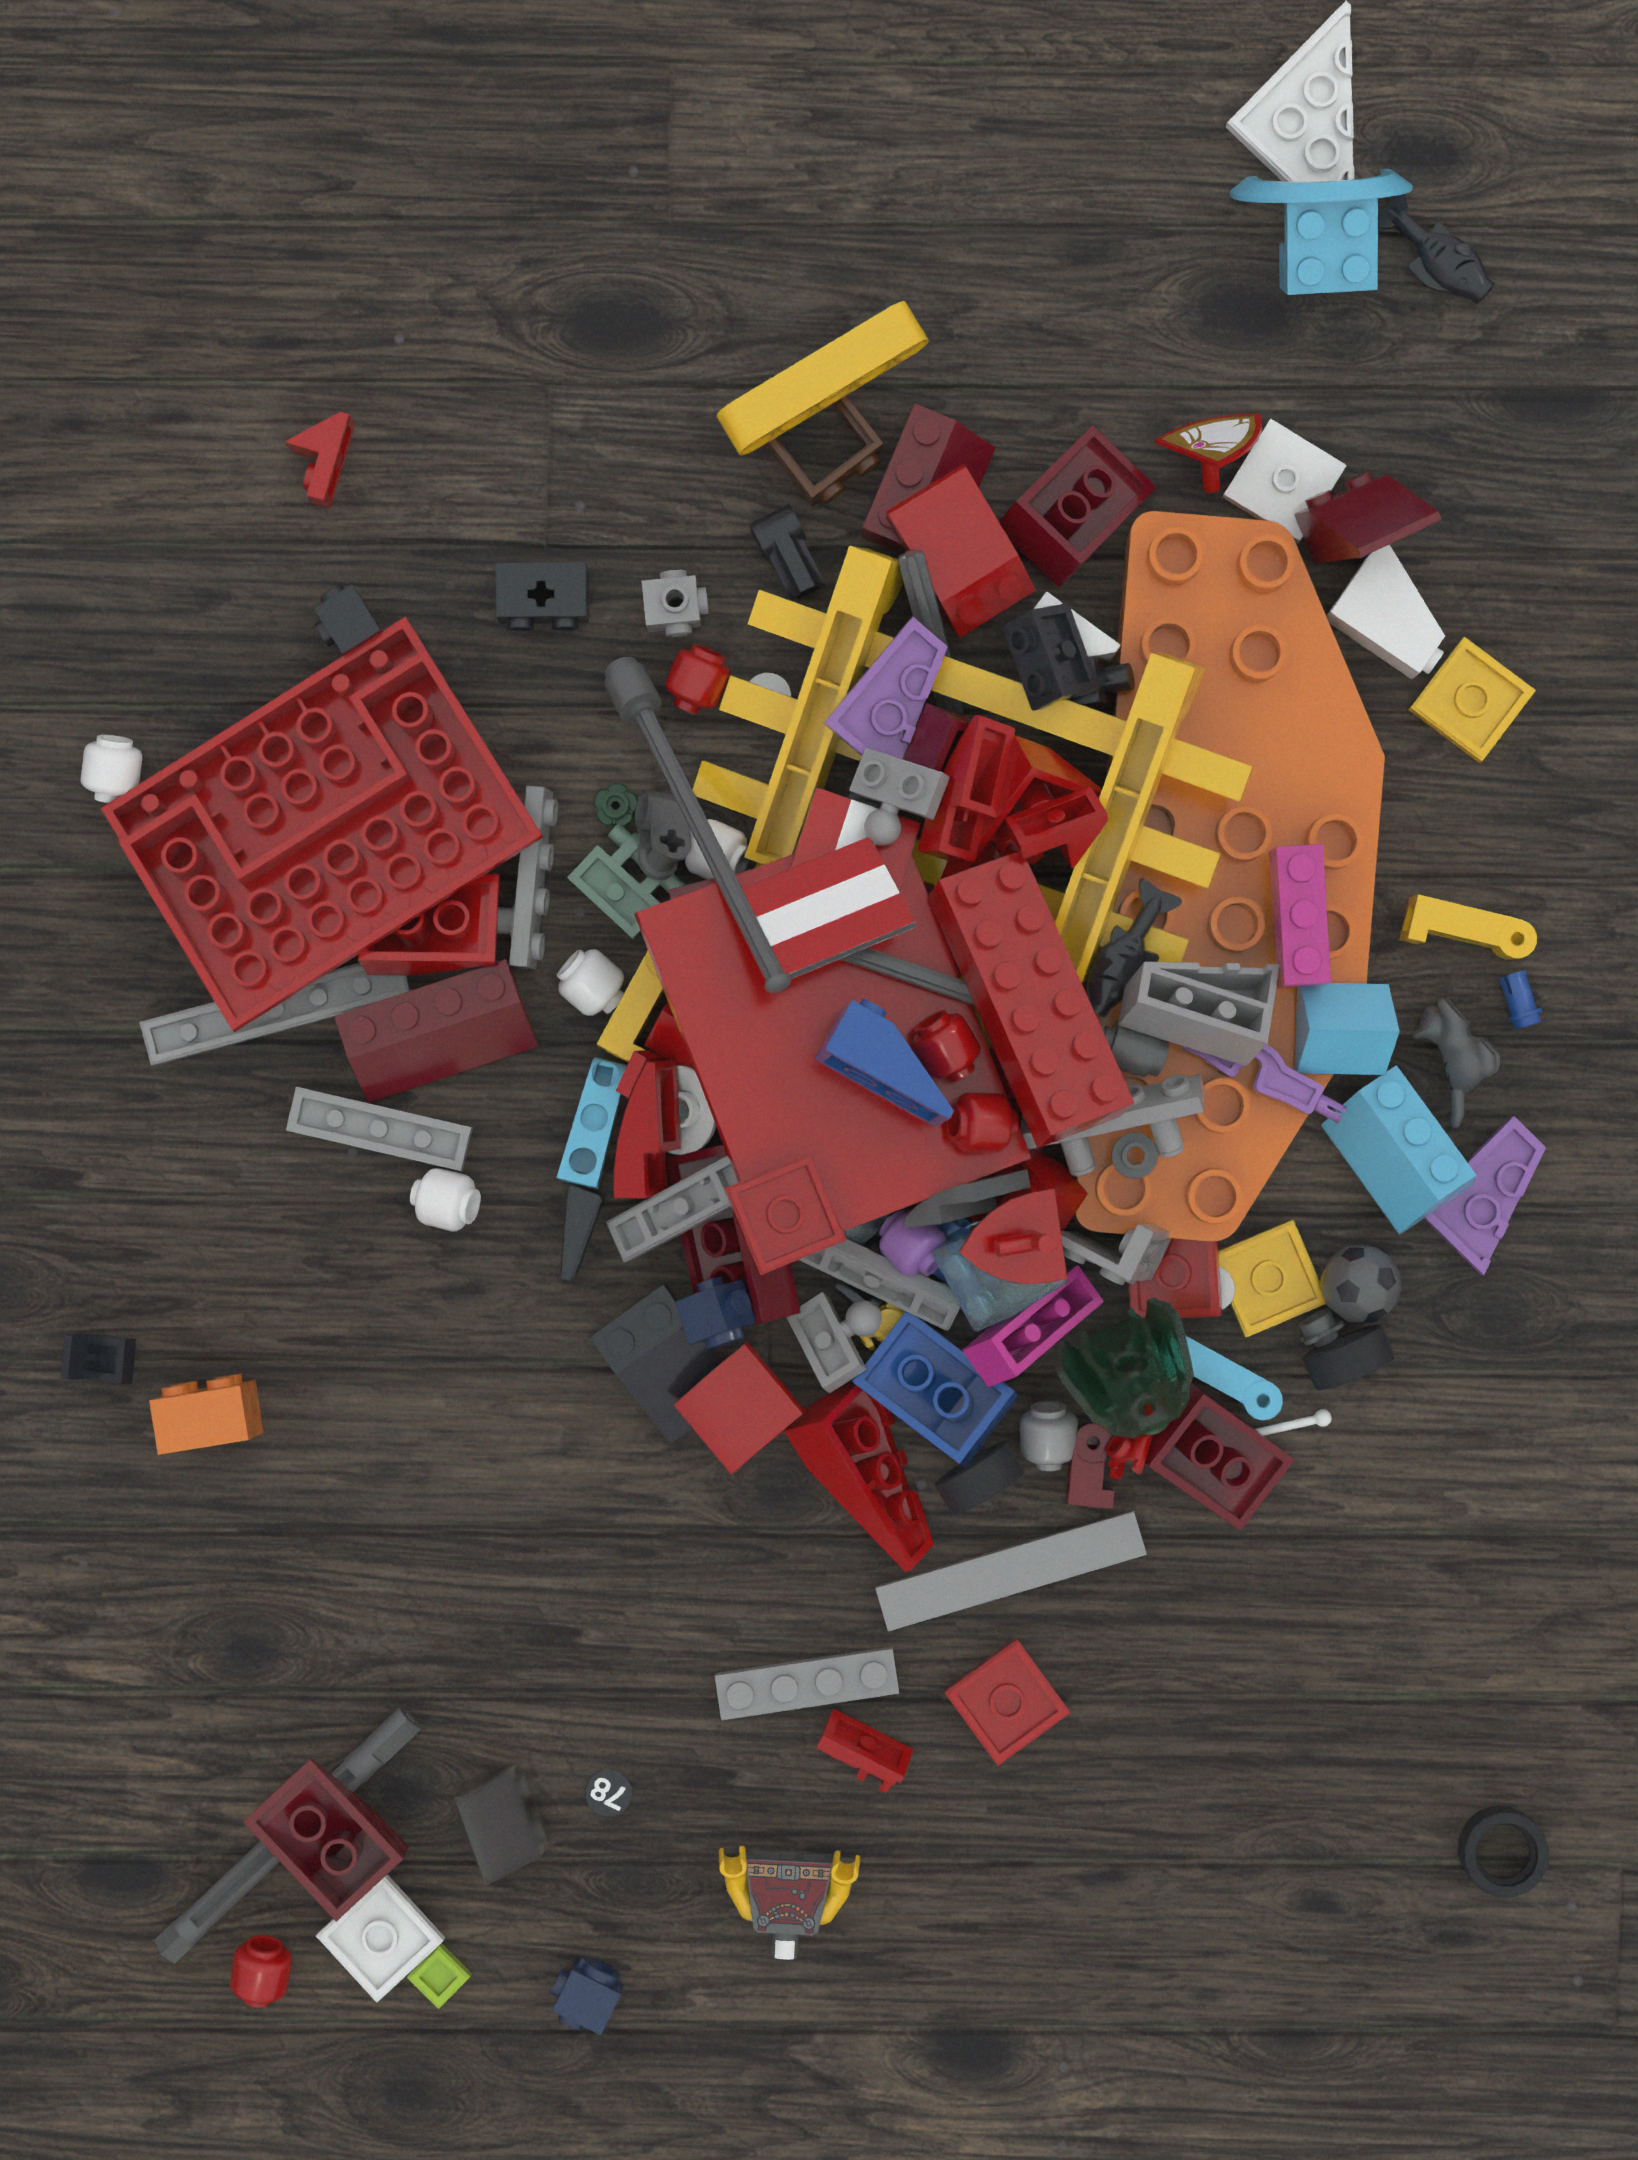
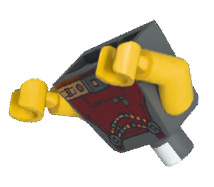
(787, 1892)

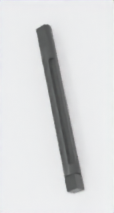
(259, 1861)

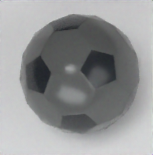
(1361, 1284)

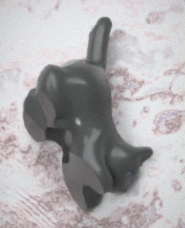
(1464, 1056)

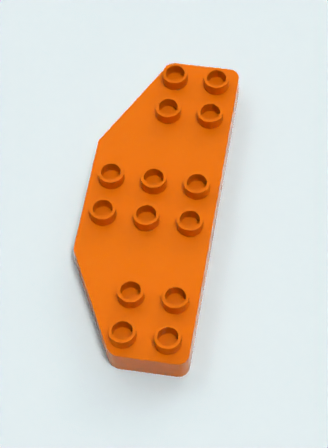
(1287, 705)

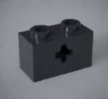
(564, 581)

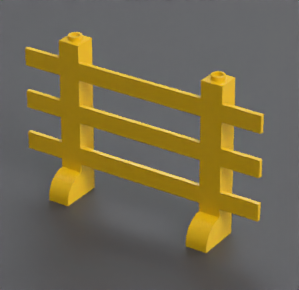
(1142, 749)

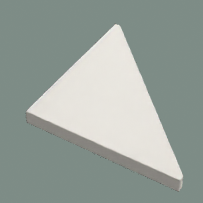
(1305, 111)

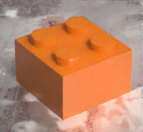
(206, 1416)

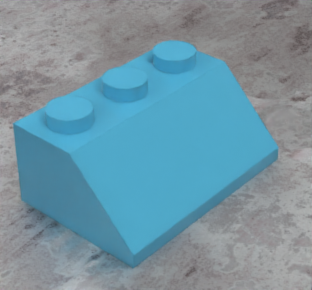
(1399, 1151)

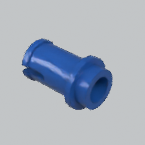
(1520, 1000)

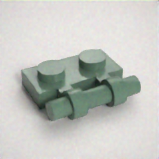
(612, 887)

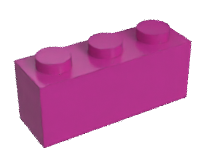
(1300, 915)
(1020, 1340)

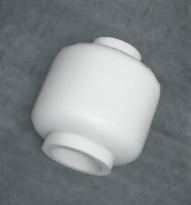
(110, 767)
(732, 843)
(591, 982)
(445, 1199)

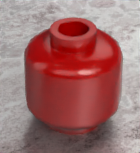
(697, 678)
(946, 1046)
(982, 1122)
(261, 1971)

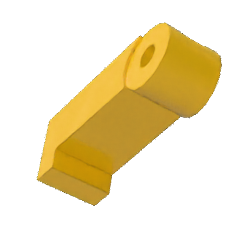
(1505, 935)
(632, 1012)

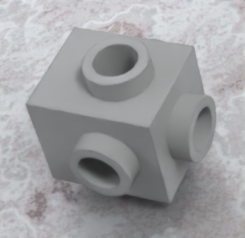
(670, 587)

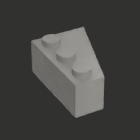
(1203, 1008)

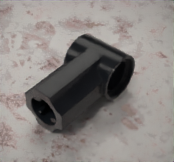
(783, 543)

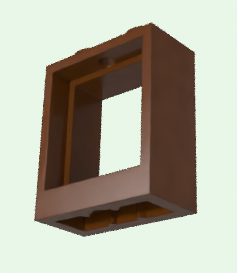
(832, 484)

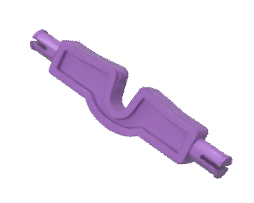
(1280, 1083)

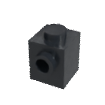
(345, 619)

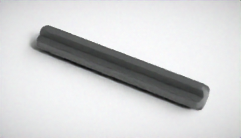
(925, 609)

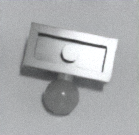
(897, 786)
(828, 1338)

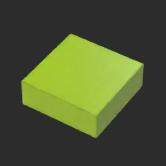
(439, 1975)

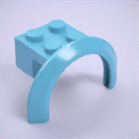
(1327, 229)

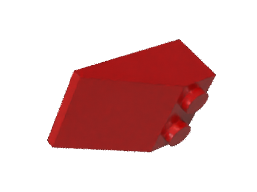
(965, 550)
(444, 938)

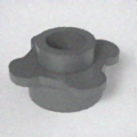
(1320, 1328)

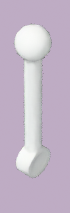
(1321, 1418)

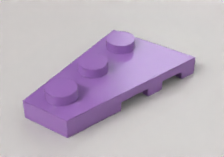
(891, 694)
(1481, 1213)

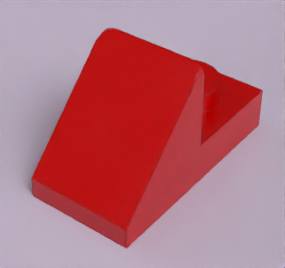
(329, 445)
(1065, 823)

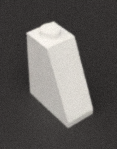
(1388, 615)

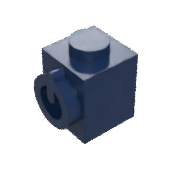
(716, 1313)
(586, 1994)

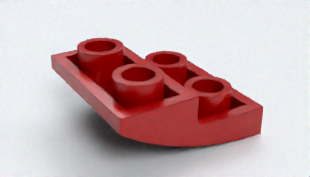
(739, 1408)

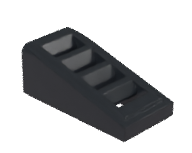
(579, 1223)

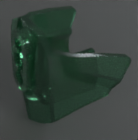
(1128, 1368)

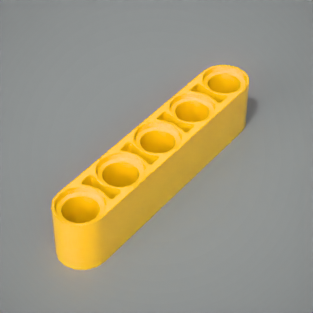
(822, 378)

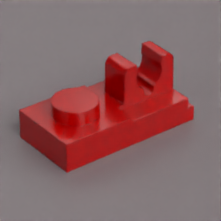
(865, 1748)

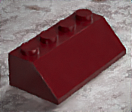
(436, 1031)
(720, 1250)

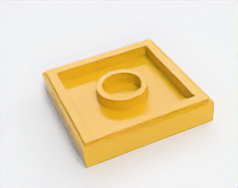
(1471, 699)
(1271, 1278)

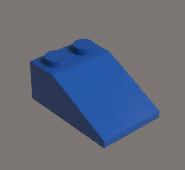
(879, 1058)
(935, 1389)

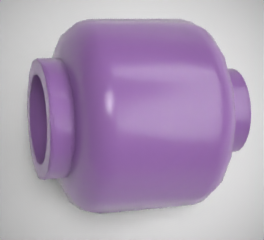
(910, 1247)

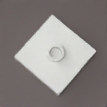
(1281, 476)
(381, 1938)

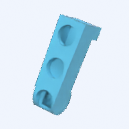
(593, 1125)
(1255, 1394)

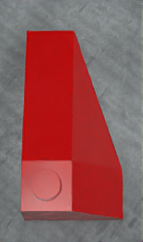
(1031, 778)
(854, 1456)

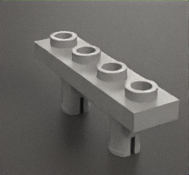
(532, 898)
(1153, 1105)

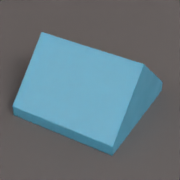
(1345, 1029)

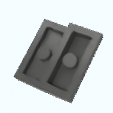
(966, 1199)

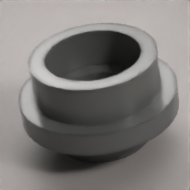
(1119, 1155)

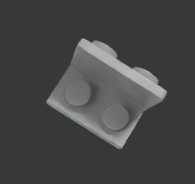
(1140, 1248)

